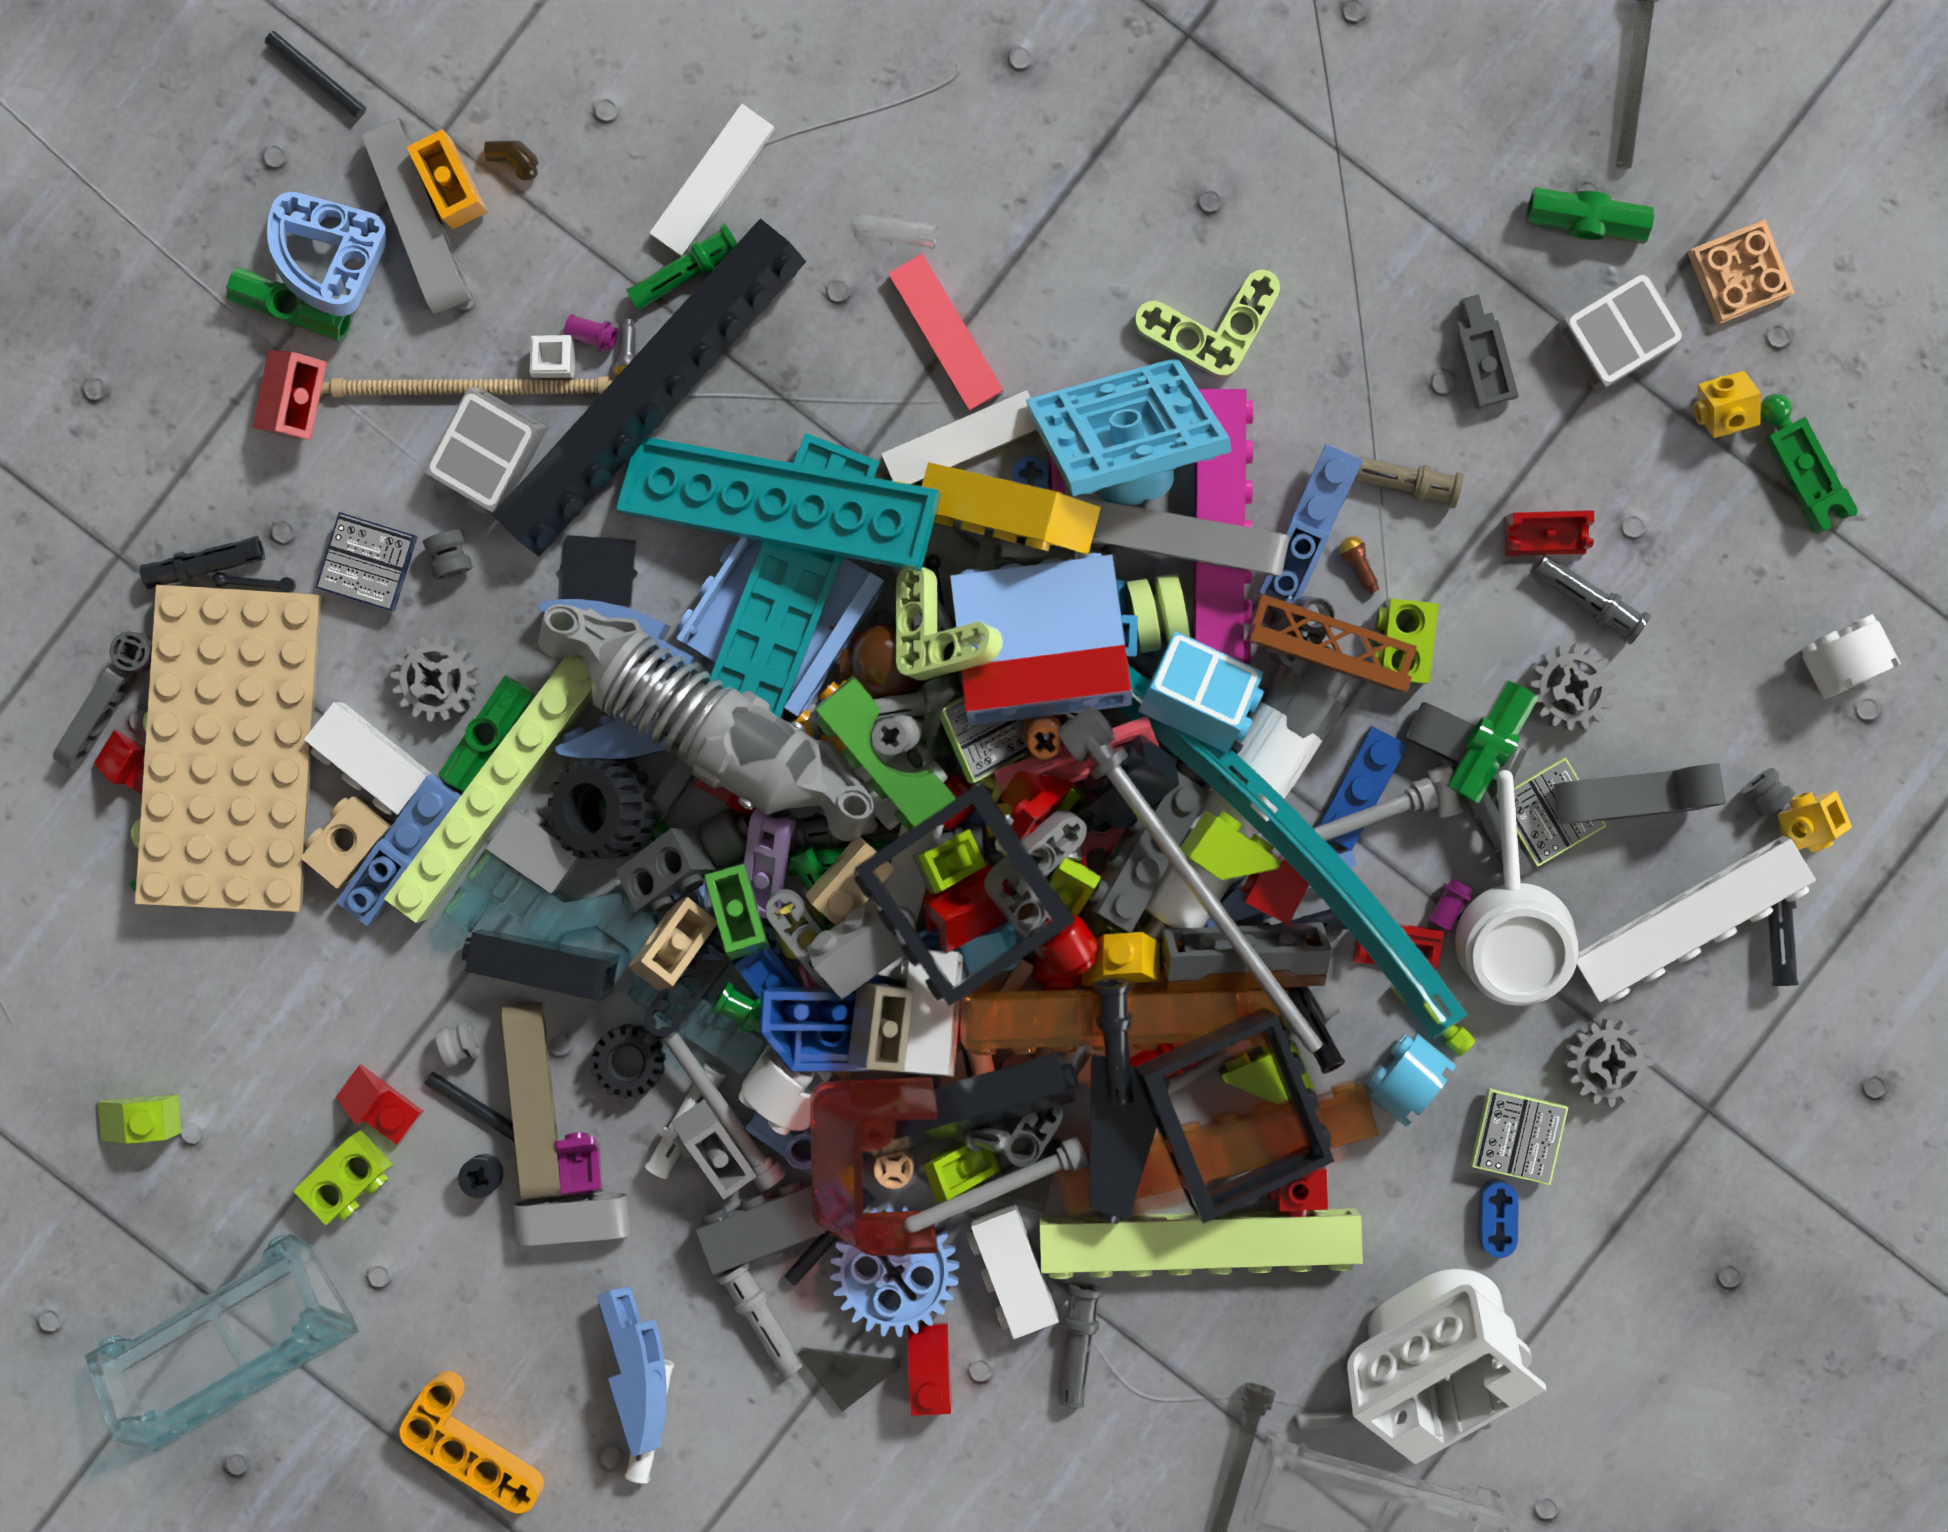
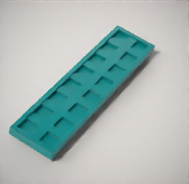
(783, 599)

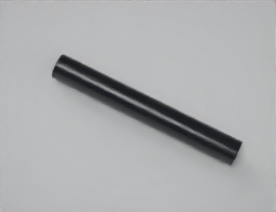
(315, 75)
(470, 1105)
(818, 1249)

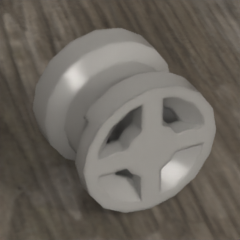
(458, 1043)

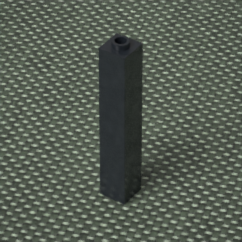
(987, 1101)

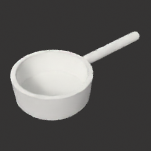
(1516, 936)

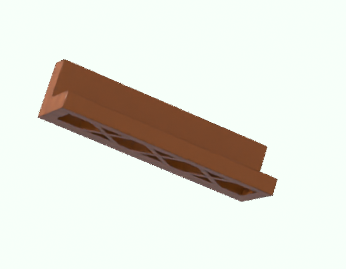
(1326, 657)

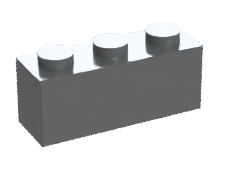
(758, 1226)

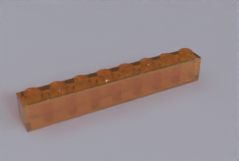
(1069, 1018)
(1240, 1142)

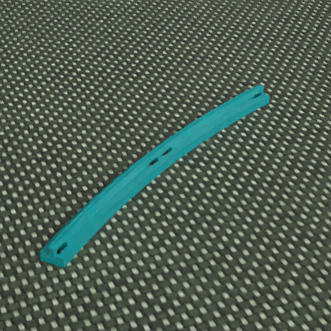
(1319, 867)

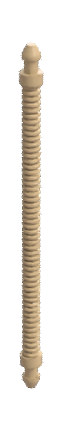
(340, 388)

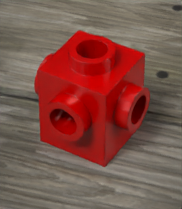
(1309, 1196)

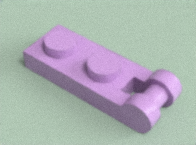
(767, 859)

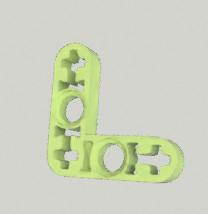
(1224, 338)
(921, 651)

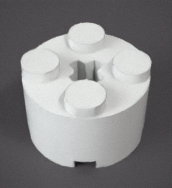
(1849, 656)
(780, 1093)

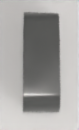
(1447, 736)

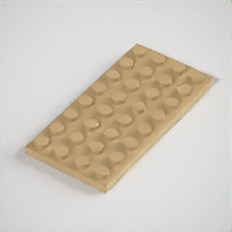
(228, 748)

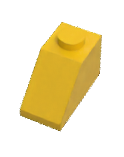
(1125, 956)

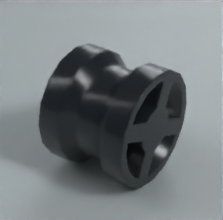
(485, 1168)

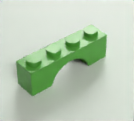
(851, 716)

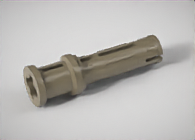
(1422, 481)

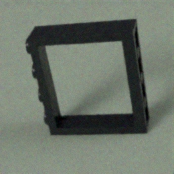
(914, 947)
(1316, 1154)

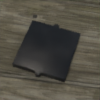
(599, 569)

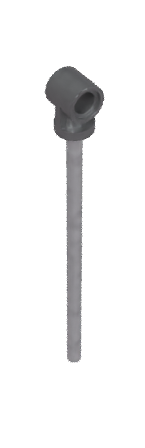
(1089, 737)

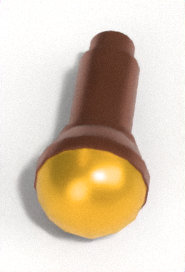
(1354, 552)

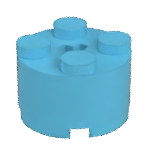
(1409, 1079)

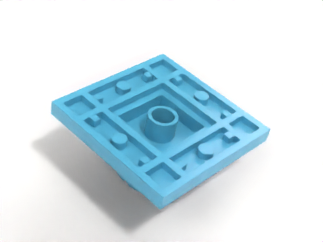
(1128, 431)

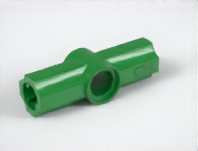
(1590, 215)
(268, 297)
(502, 713)
(1492, 741)

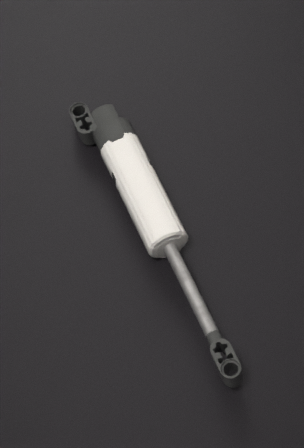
(1280, 743)

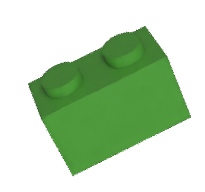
(736, 912)

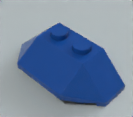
(808, 1027)

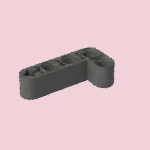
(1639, 794)

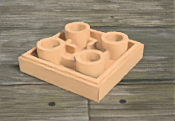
(1740, 272)

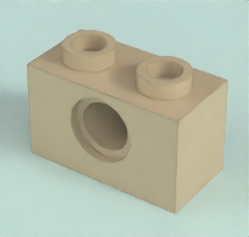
(327, 854)
(673, 944)

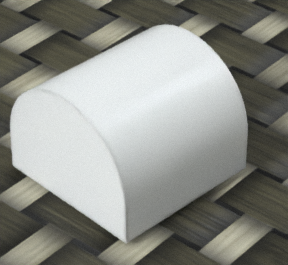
(552, 356)

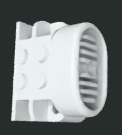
(1439, 1364)

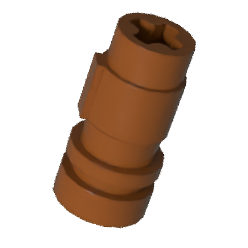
(1040, 746)

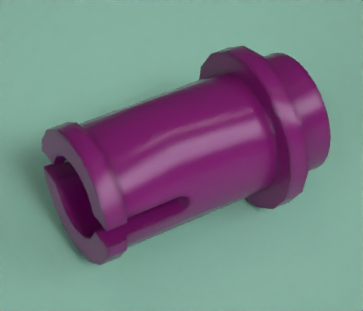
(589, 332)
(1450, 904)

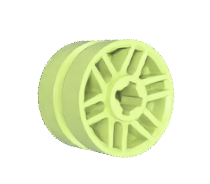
(1157, 612)

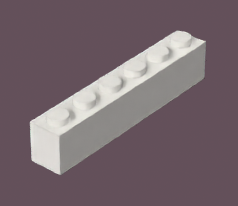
(1694, 918)

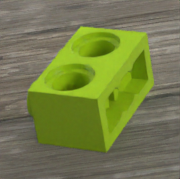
(1422, 635)
(340, 1173)

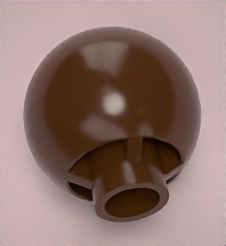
(874, 664)

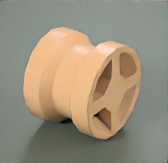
(889, 1172)

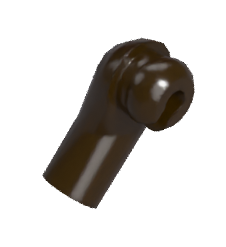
(516, 153)

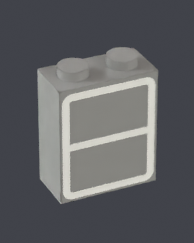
(1623, 330)
(484, 450)

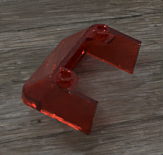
(842, 1124)

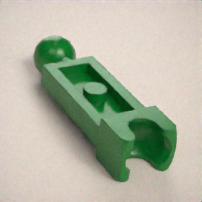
(1805, 465)

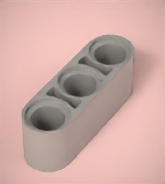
(571, 1219)

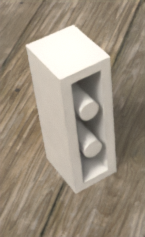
(366, 758)
(932, 1022)
(1012, 1271)

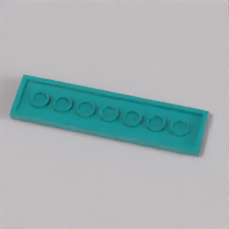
(780, 502)

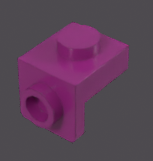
(579, 1164)

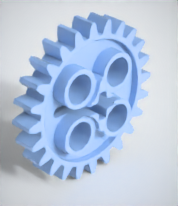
(864, 1290)

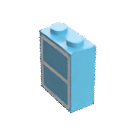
(1203, 693)

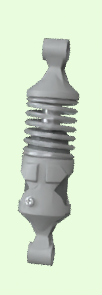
(717, 730)

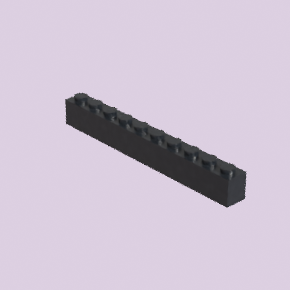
(649, 387)

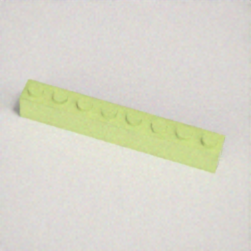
(493, 791)
(1185, 1243)

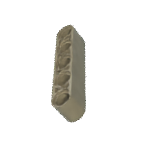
(531, 1099)

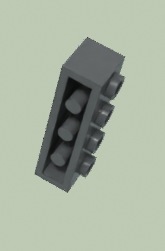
(1139, 863)

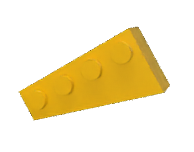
(1011, 509)

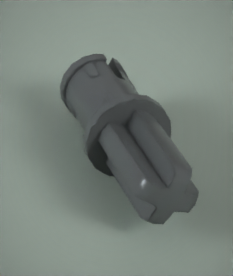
(984, 1138)

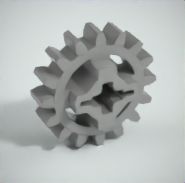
(447, 691)
(1575, 702)
(1608, 1045)

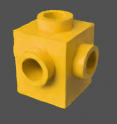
(1728, 404)
(1814, 820)

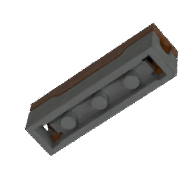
(1207, 962)

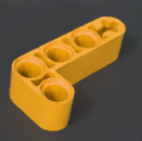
(476, 1448)

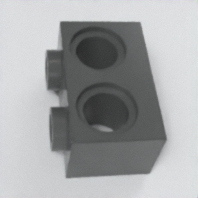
(665, 871)

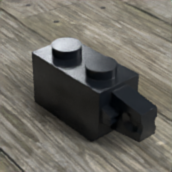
(1148, 769)

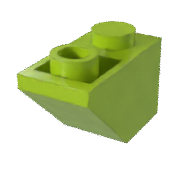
(1224, 850)
(1259, 1075)

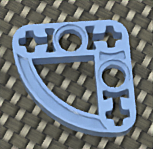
(350, 244)

